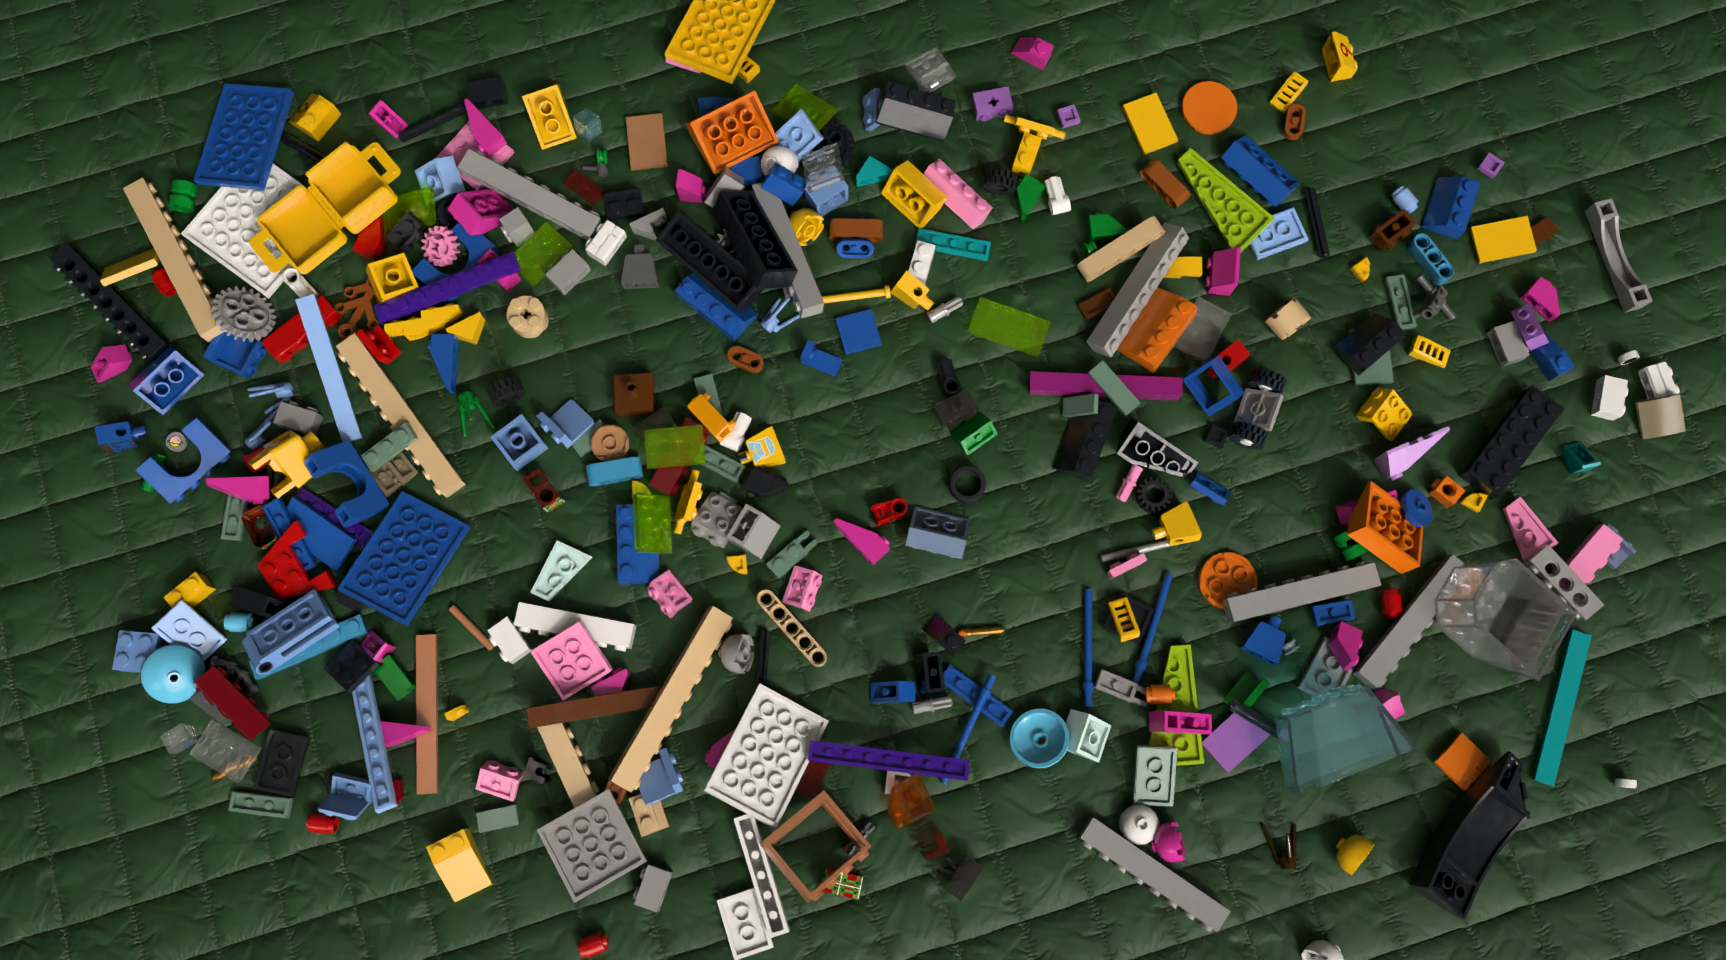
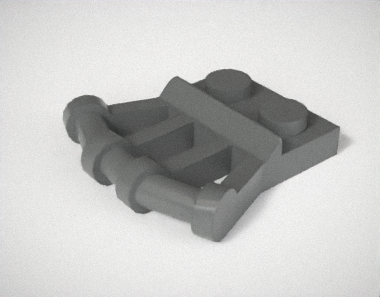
(242, 677)

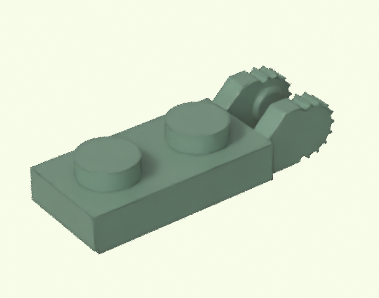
(790, 555)

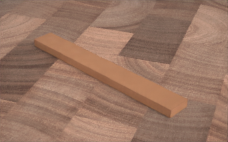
(427, 713)

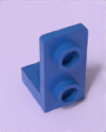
(820, 360)

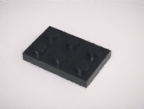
(282, 763)

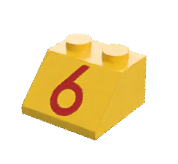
(1339, 57)
(315, 116)

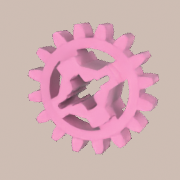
(441, 244)

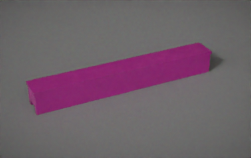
(1082, 384)

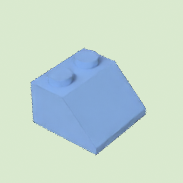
(441, 176)

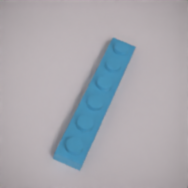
(348, 630)

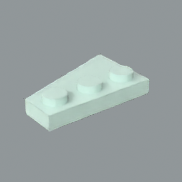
(558, 570)

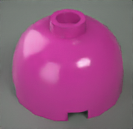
(1169, 842)

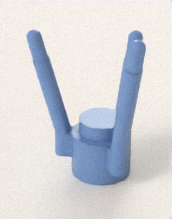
(770, 322)
(283, 390)
(256, 439)

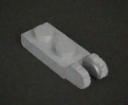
(1119, 687)

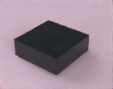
(1216, 436)

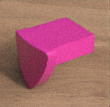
(1391, 702)

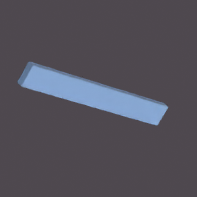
(328, 368)
(374, 746)

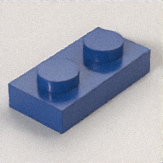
(1210, 488)
(1333, 613)

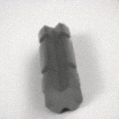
(867, 828)

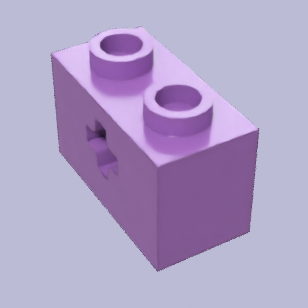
(983, 102)
(1529, 327)

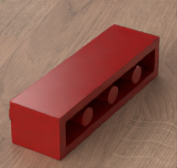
(292, 335)

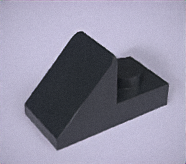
(944, 635)

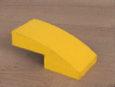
(1185, 267)

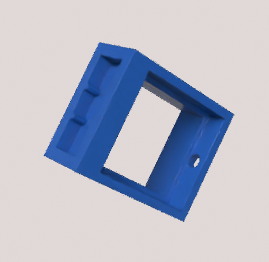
(1201, 393)

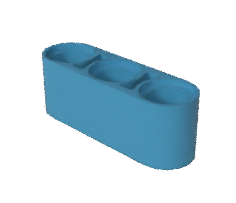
(1439, 262)
(614, 471)

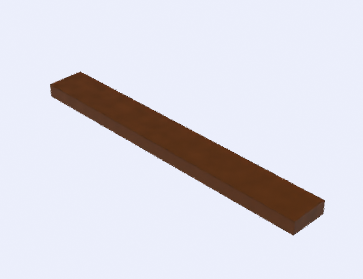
(591, 706)

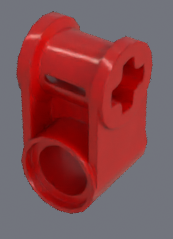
(888, 512)

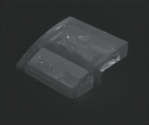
(930, 70)

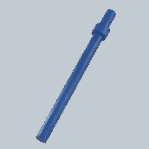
(1140, 665)
(1087, 685)
(984, 693)

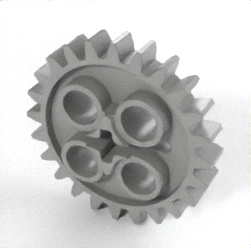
(243, 314)

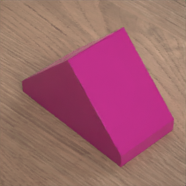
(387, 119)
(377, 646)

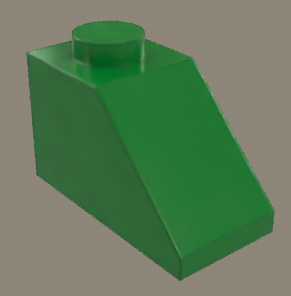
(1027, 194)
(1104, 228)

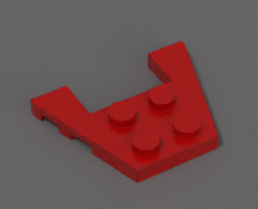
(286, 572)

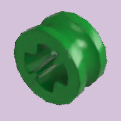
(602, 155)
(1089, 248)

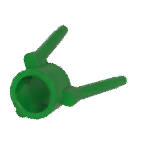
(466, 403)

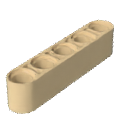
(1121, 249)
(788, 619)

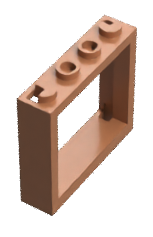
(846, 825)

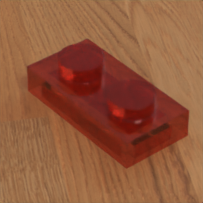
(584, 187)
(812, 779)

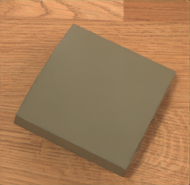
(1660, 416)
(394, 474)

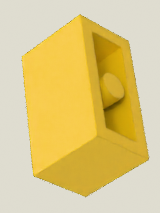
(1026, 154)
(191, 590)

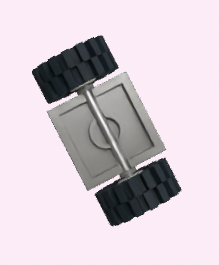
(1258, 408)

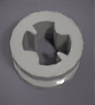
(1290, 647)

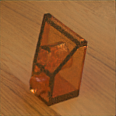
(909, 802)

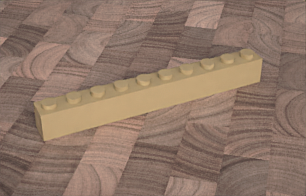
(174, 256)
(398, 412)
(670, 698)

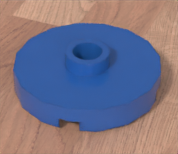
(1417, 508)

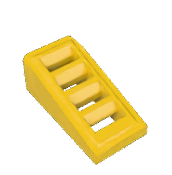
(751, 73)
(1297, 83)
(1426, 343)
(1124, 636)

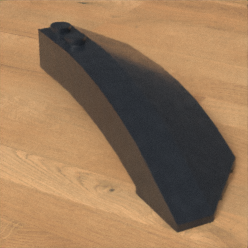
(1472, 837)

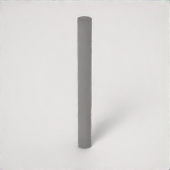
(1139, 549)

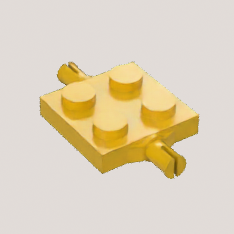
(1029, 126)
(686, 507)

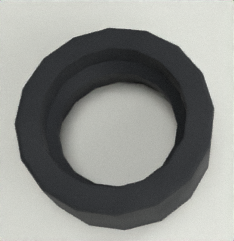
(967, 470)

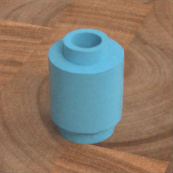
(239, 622)

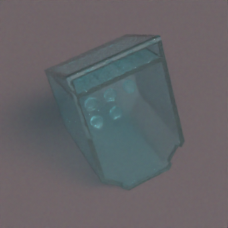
(1336, 737)

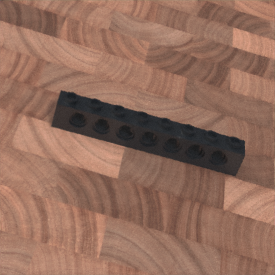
(65, 259)

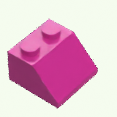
(1223, 271)

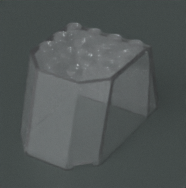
(1503, 615)

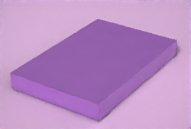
(1233, 741)

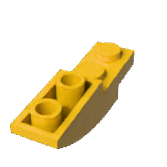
(431, 321)

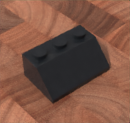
(1369, 342)

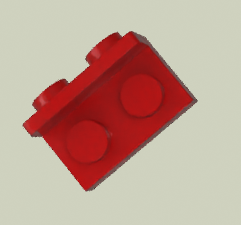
(379, 344)

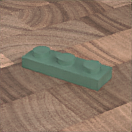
(389, 447)

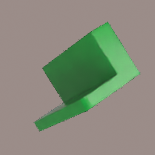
(974, 433)
(395, 678)
(1247, 690)

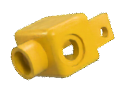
(287, 456)

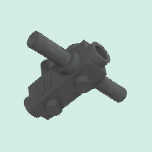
(1433, 301)

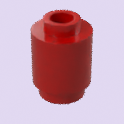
(163, 282)
(1391, 603)
(321, 823)
(593, 944)

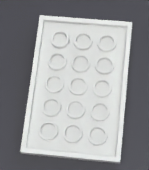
(766, 756)

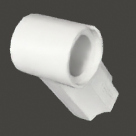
(1057, 201)
(300, 285)
(736, 438)

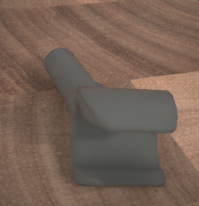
(601, 169)

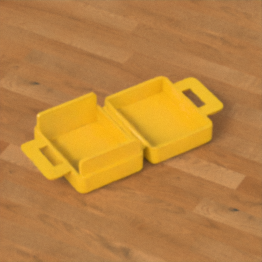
(340, 194)

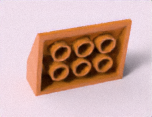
(732, 132)
(1157, 329)
(1382, 529)

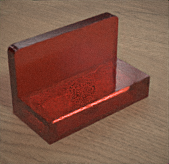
(941, 846)

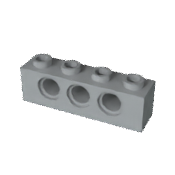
(1545, 555)

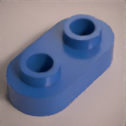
(855, 249)

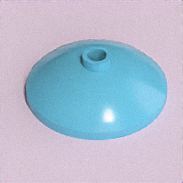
(169, 661)
(1031, 728)

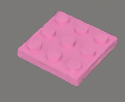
(465, 140)
(571, 660)

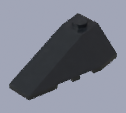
(1148, 449)

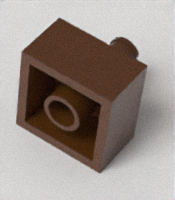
(634, 394)

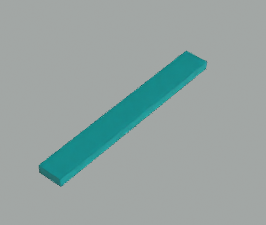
(1561, 708)

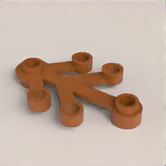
(362, 304)

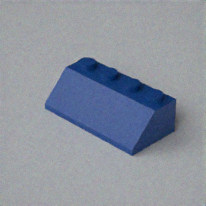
(1260, 170)
(713, 307)
(632, 565)

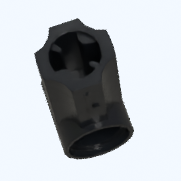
(948, 377)

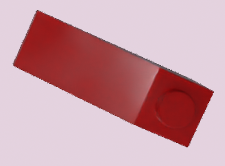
(372, 241)

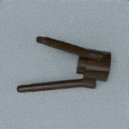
(1287, 858)

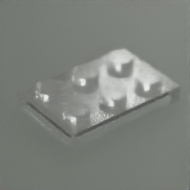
(822, 167)
(1204, 330)
(225, 751)

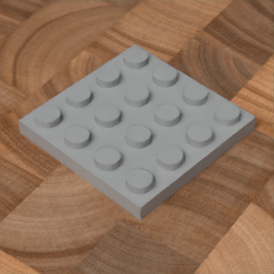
(592, 845)

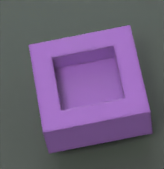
(1068, 116)
(1490, 165)

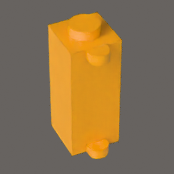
(711, 417)

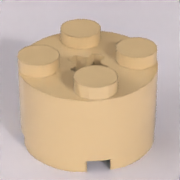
(1287, 318)
(535, 322)

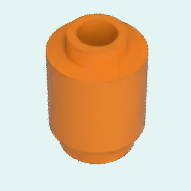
(1159, 694)

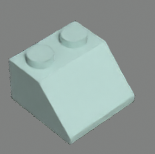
(1086, 735)

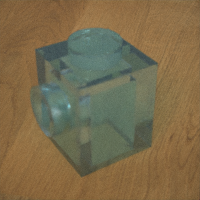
(587, 125)

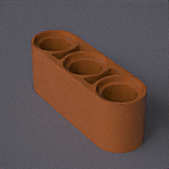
(1164, 183)
(856, 228)

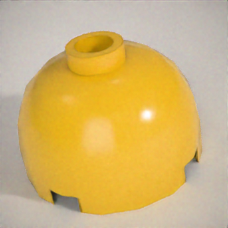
(806, 224)
(1353, 852)

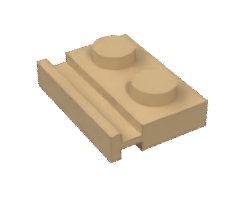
(648, 817)

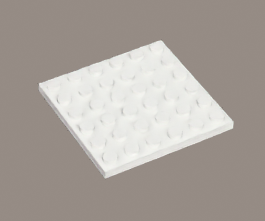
(231, 221)

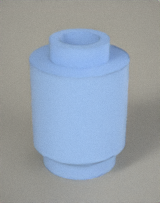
(1405, 199)

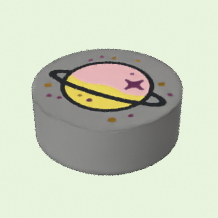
(176, 442)

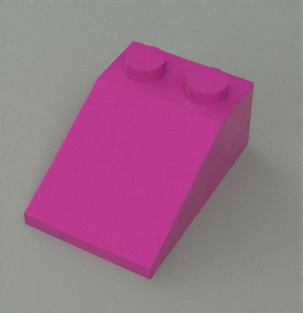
(479, 210)

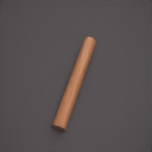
(471, 627)

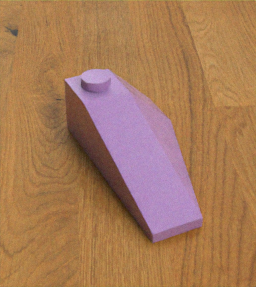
(1399, 459)

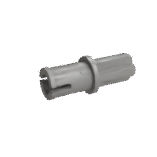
(944, 309)
(931, 704)

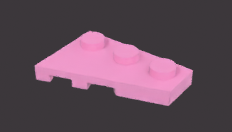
(1527, 528)

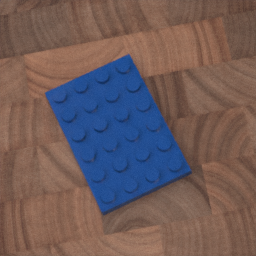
(244, 136)
(404, 558)

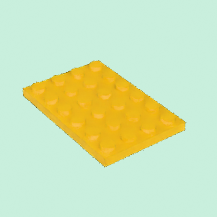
(718, 35)

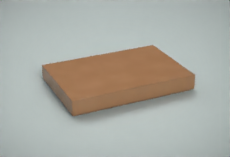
(646, 141)

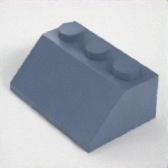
(938, 532)

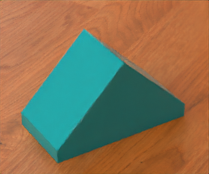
(872, 172)
(1579, 458)

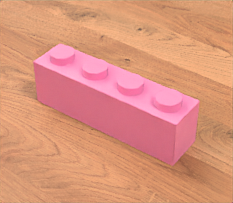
(960, 196)
(1593, 554)

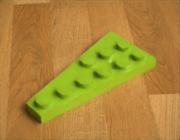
(1231, 209)
(1180, 676)

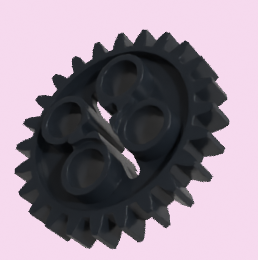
(836, 131)

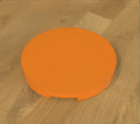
(1209, 107)
(1225, 575)

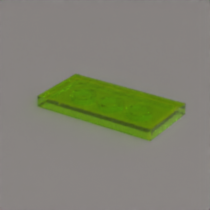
(1009, 327)

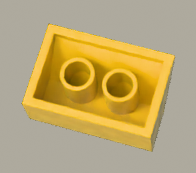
(913, 194)

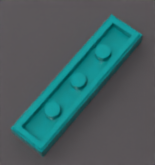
(955, 244)

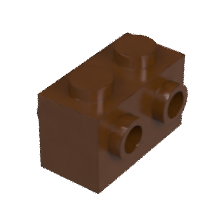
(1396, 226)

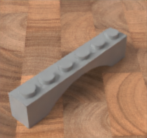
(1605, 226)

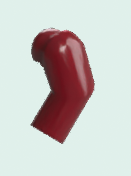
(399, 792)

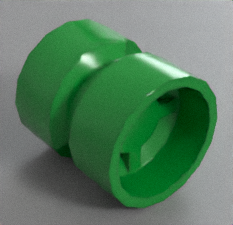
(182, 196)
(1349, 552)

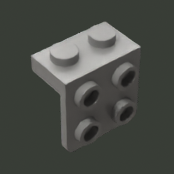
(715, 519)

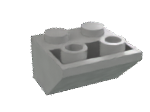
(753, 531)

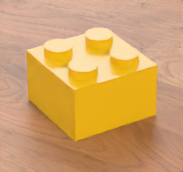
(391, 277)

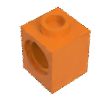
(1454, 491)

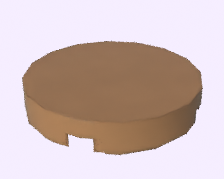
(610, 443)

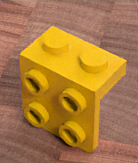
(1386, 412)

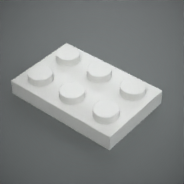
(744, 924)

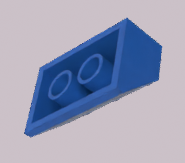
(1450, 205)
(166, 379)

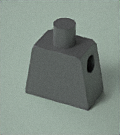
(639, 270)

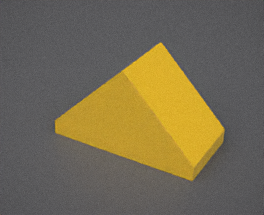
(468, 329)

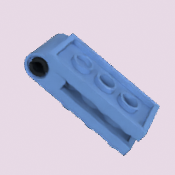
(289, 632)

